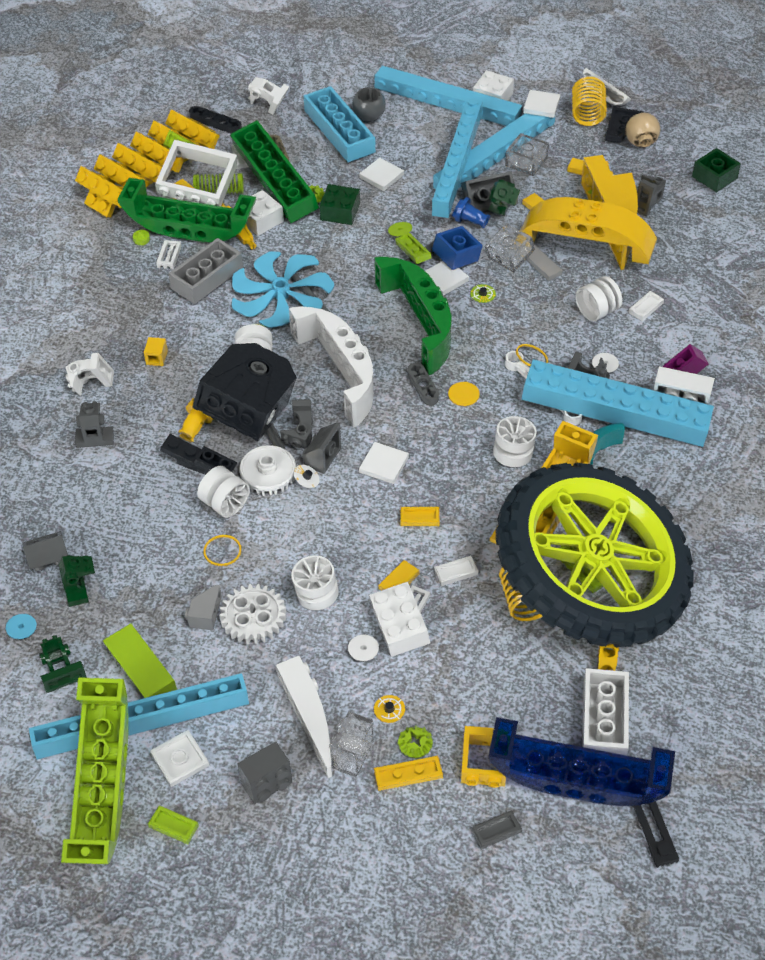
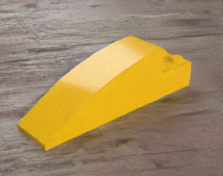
(610, 189)

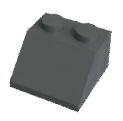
(323, 448)
(44, 550)

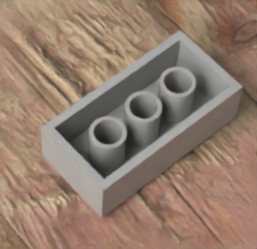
(205, 270)

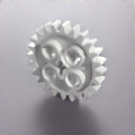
(252, 614)

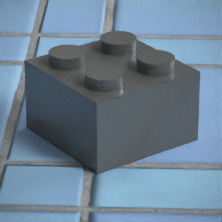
(265, 773)

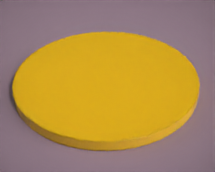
(463, 393)

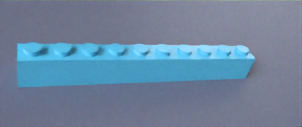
(444, 95)
(495, 147)
(457, 158)
(148, 713)

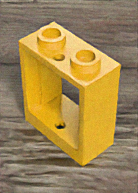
(473, 777)

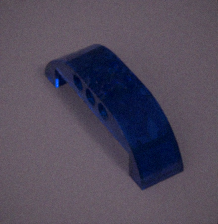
(578, 770)

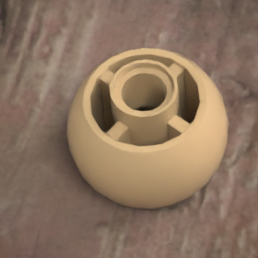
(643, 129)

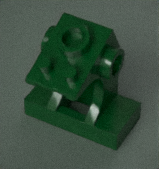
(501, 196)
(71, 571)
(52, 653)

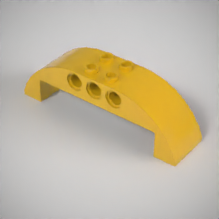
(593, 222)
(570, 447)

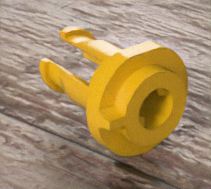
(193, 422)

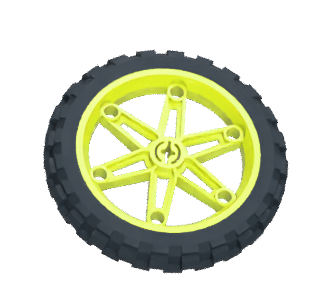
(563, 605)

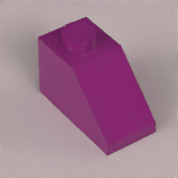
(688, 360)

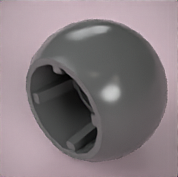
(368, 104)

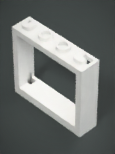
(200, 154)

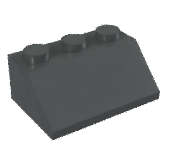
(479, 189)

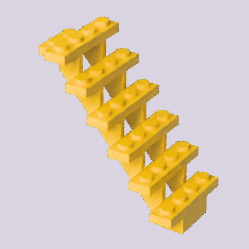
(104, 193)

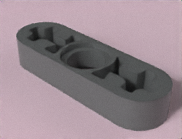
(423, 390)

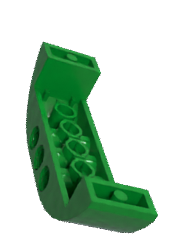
(184, 218)
(426, 303)

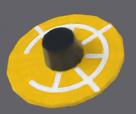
(389, 708)

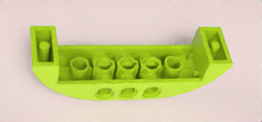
(98, 771)

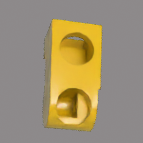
(607, 658)

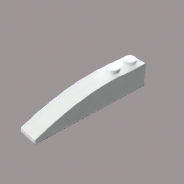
(307, 705)

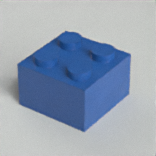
(457, 247)

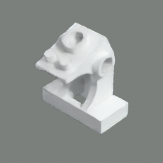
(265, 89)
(89, 368)

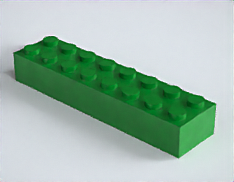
(274, 171)

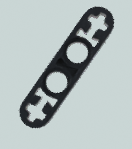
(200, 115)

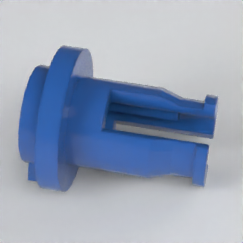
(467, 212)

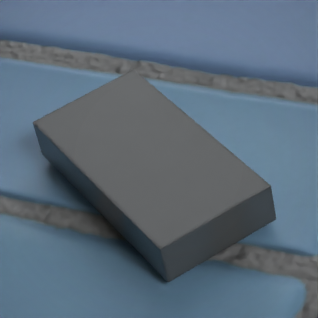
(496, 829)

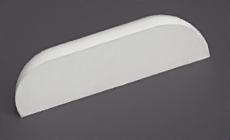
(613, 95)

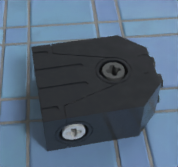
(246, 389)

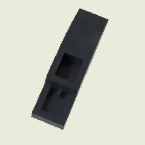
(193, 457)

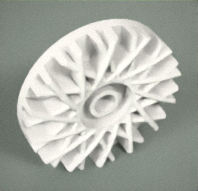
(267, 469)

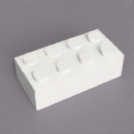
(606, 711)

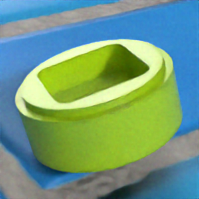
(141, 237)

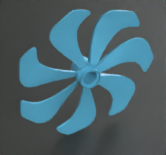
(279, 289)

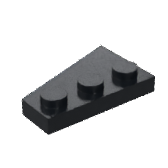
(617, 124)

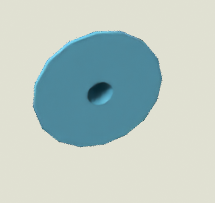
(21, 626)

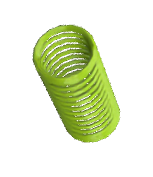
(240, 188)

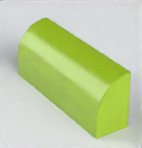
(139, 662)

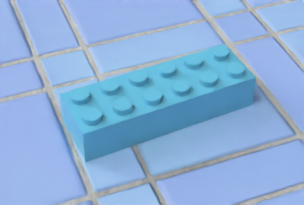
(339, 124)

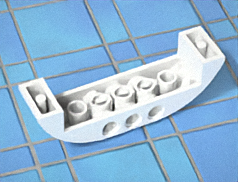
(345, 351)

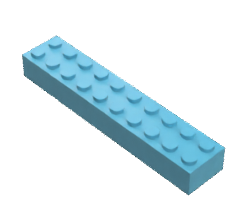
(618, 403)

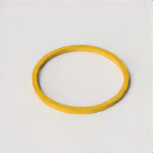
(528, 345)
(225, 564)

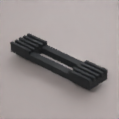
(662, 851)

